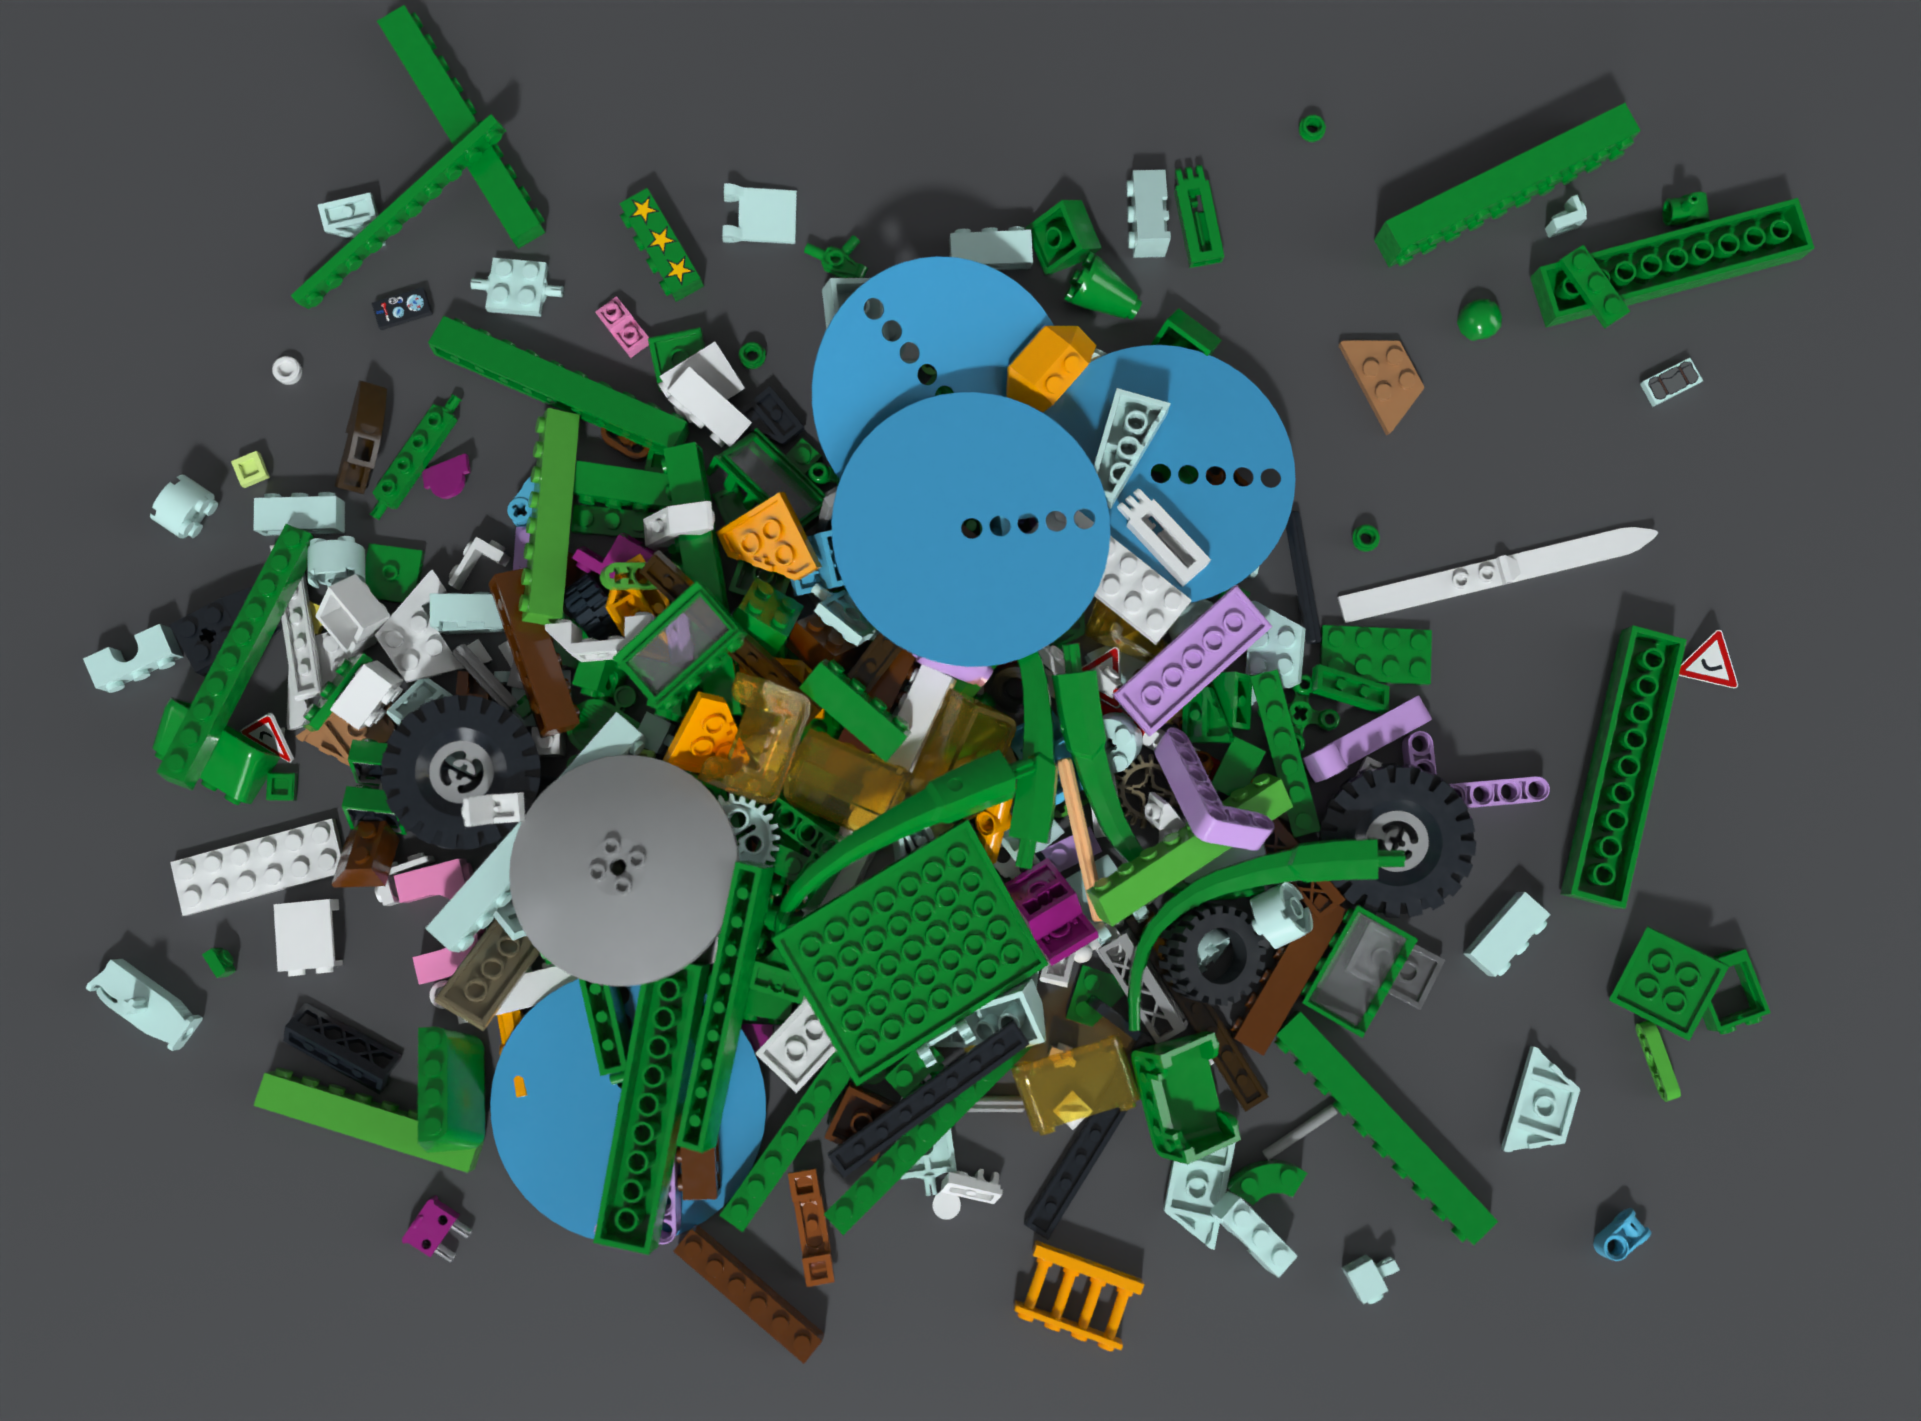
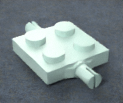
(517, 287)
(842, 614)
(935, 1162)

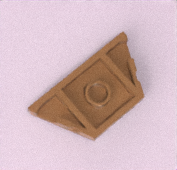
(1384, 377)
(337, 735)

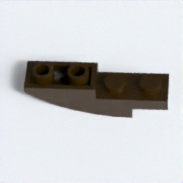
(363, 437)

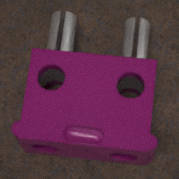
(434, 1228)

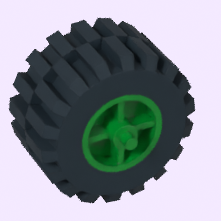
(586, 604)

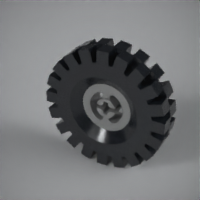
(423, 743)
(1437, 855)

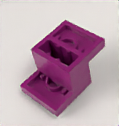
(622, 550)
(1051, 911)

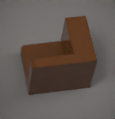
(468, 685)

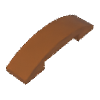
(812, 1227)

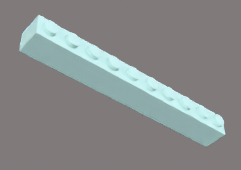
(490, 885)

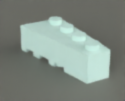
(1125, 439)

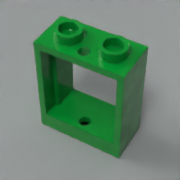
(771, 970)
(1751, 988)

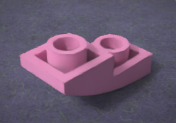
(623, 327)

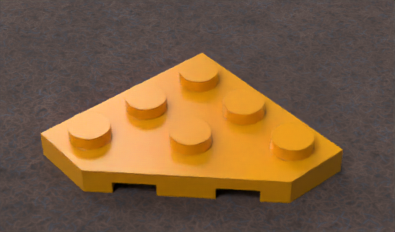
(771, 539)
(704, 733)

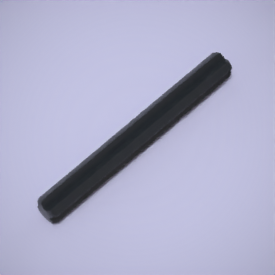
(1303, 578)

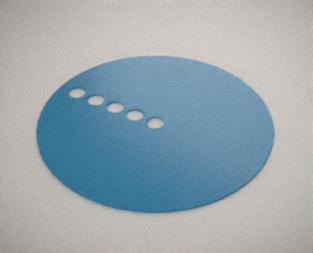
(956, 313)
(1211, 422)
(904, 541)
(563, 1129)

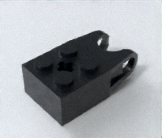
(215, 618)

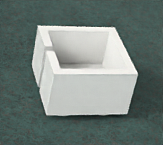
(352, 615)
(367, 695)

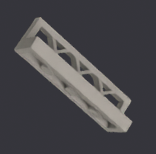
(1155, 986)

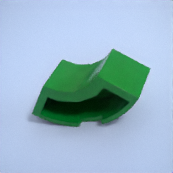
(1264, 1178)

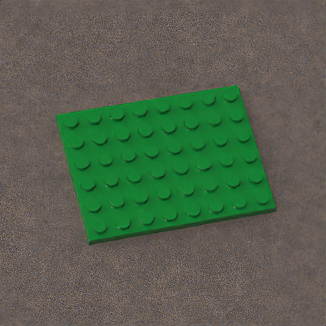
(910, 951)

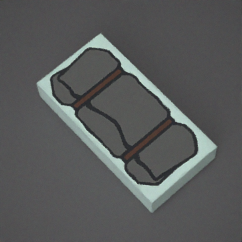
(1671, 382)

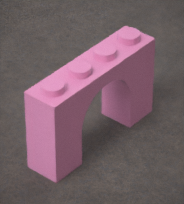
(434, 880)

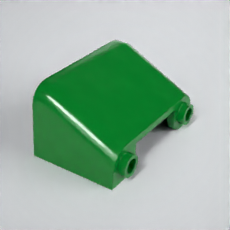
(1182, 1098)

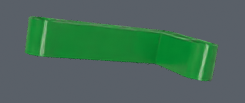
(800, 831)

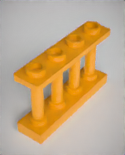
(1099, 1276)

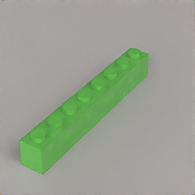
(550, 517)
(1178, 855)
(353, 1116)

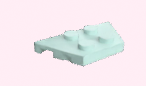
(1277, 649)
(1541, 1106)
(1196, 1190)

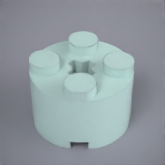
(183, 507)
(334, 560)
(1125, 737)
(1281, 915)

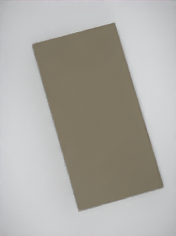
(487, 976)

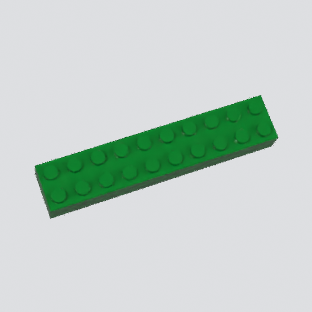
(1506, 186)
(1682, 259)
(1623, 767)
(651, 1110)

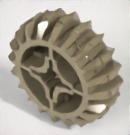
(1148, 778)

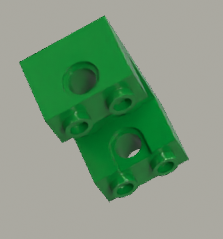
(603, 677)

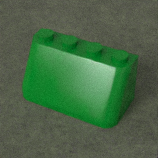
(236, 763)
(450, 1090)

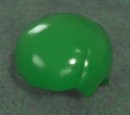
(1479, 319)

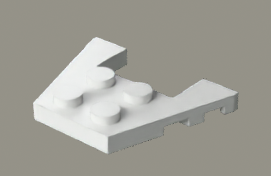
(414, 645)
(329, 655)

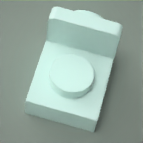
(1569, 219)

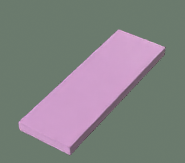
(1192, 660)

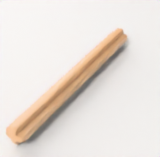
(1078, 827)

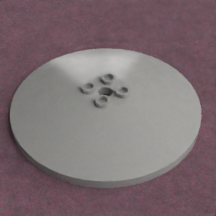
(674, 880)

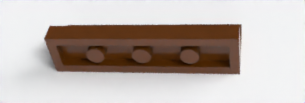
(1285, 834)

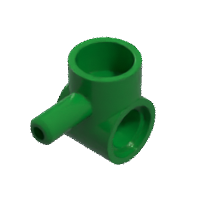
(1686, 210)

